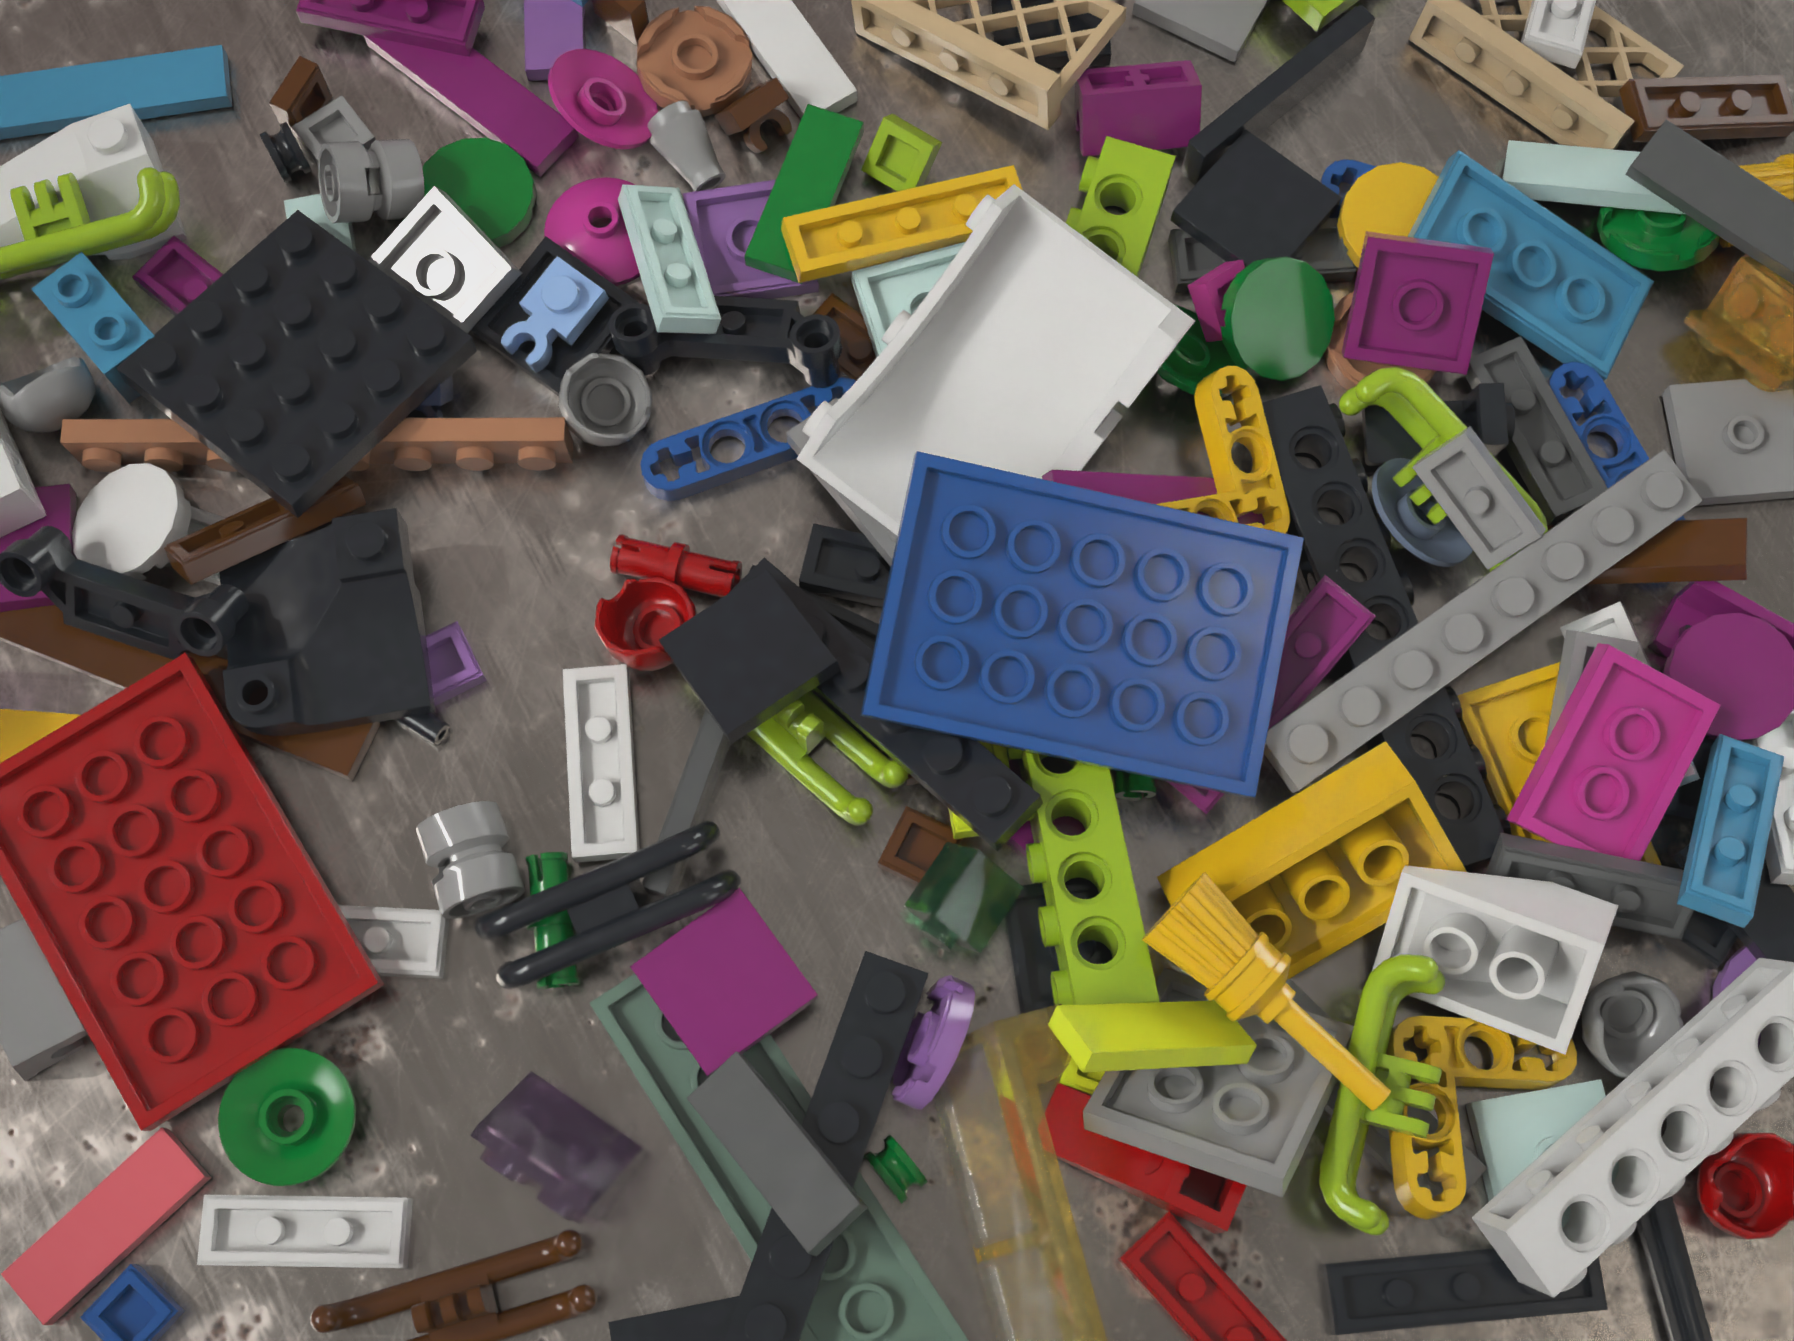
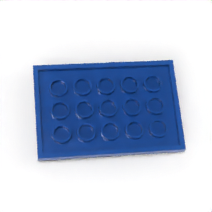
(1082, 626)

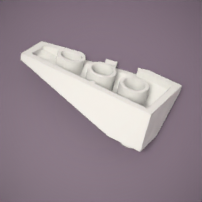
(105, 159)

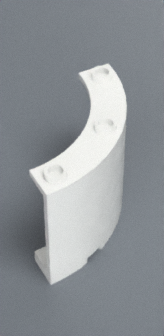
(999, 362)

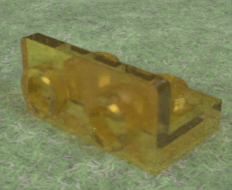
(1752, 325)

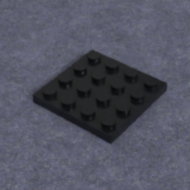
(297, 362)

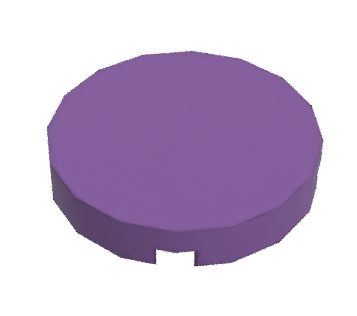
(933, 1042)

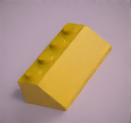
(1325, 858)

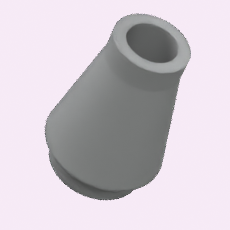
(685, 143)

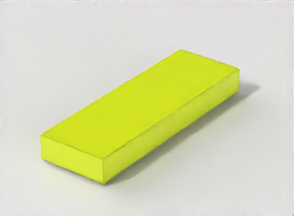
(1150, 1035)

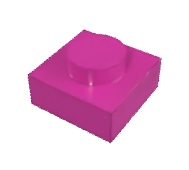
(1208, 297)

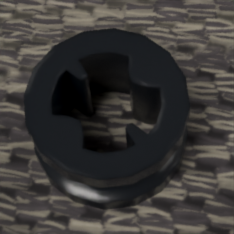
(285, 152)

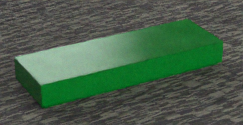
(806, 182)

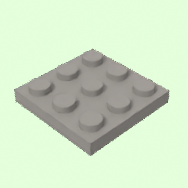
(1222, 1118)

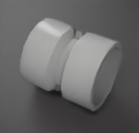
(365, 181)
(470, 859)

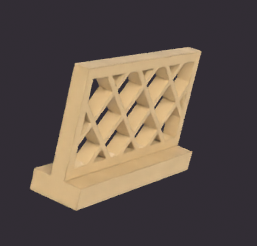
(993, 71)
(1529, 84)

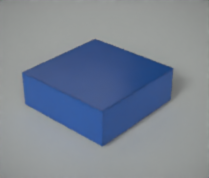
(133, 1309)

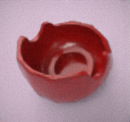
(640, 617)
(1749, 1186)

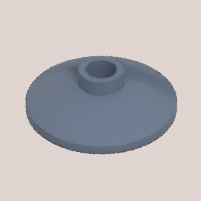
(1408, 523)

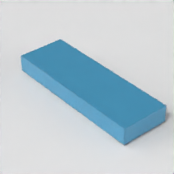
(1731, 831)

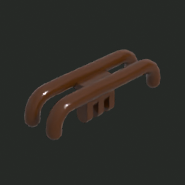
(461, 1300)

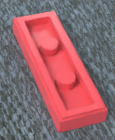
(105, 1226)

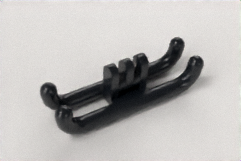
(608, 906)

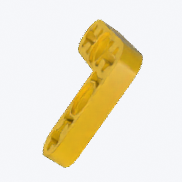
(1236, 490)
(1445, 1043)

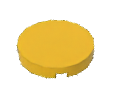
(1383, 202)

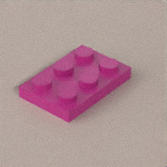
(1614, 757)

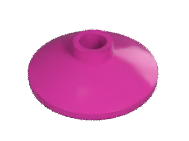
(601, 98)
(602, 249)

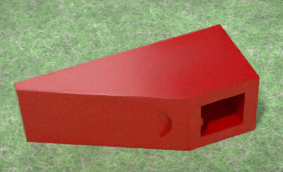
(1169, 1184)

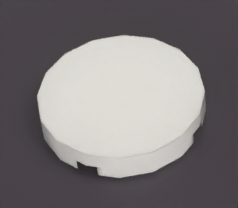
(131, 520)

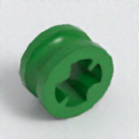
(895, 1169)

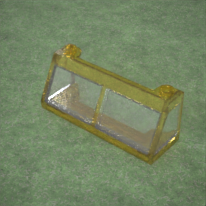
(1013, 1182)

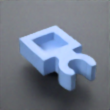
(558, 305)

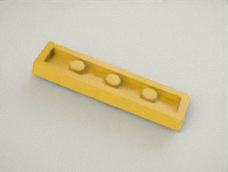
(889, 224)

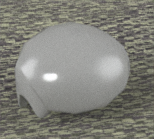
(48, 395)
(605, 399)
(1629, 1020)

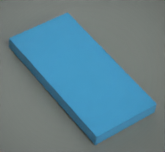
(1543, 273)

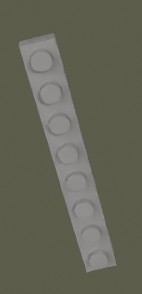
(1478, 621)

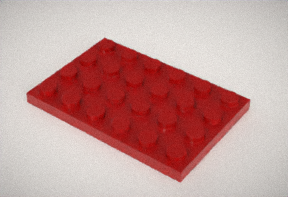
(172, 893)

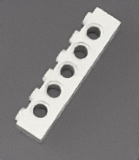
(1626, 1128)

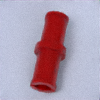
(675, 564)

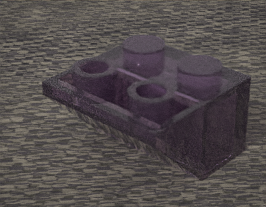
(560, 1146)

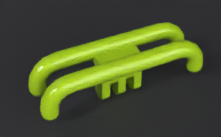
(64, 229)
(1423, 418)
(799, 729)
(1350, 1116)

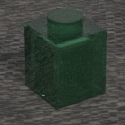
(962, 898)

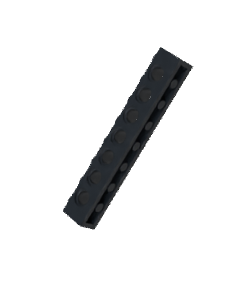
(1313, 426)

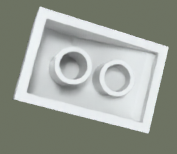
(1507, 946)

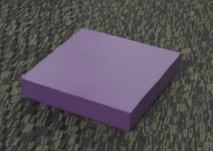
(723, 230)

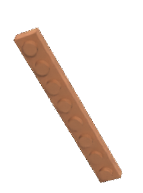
(411, 445)

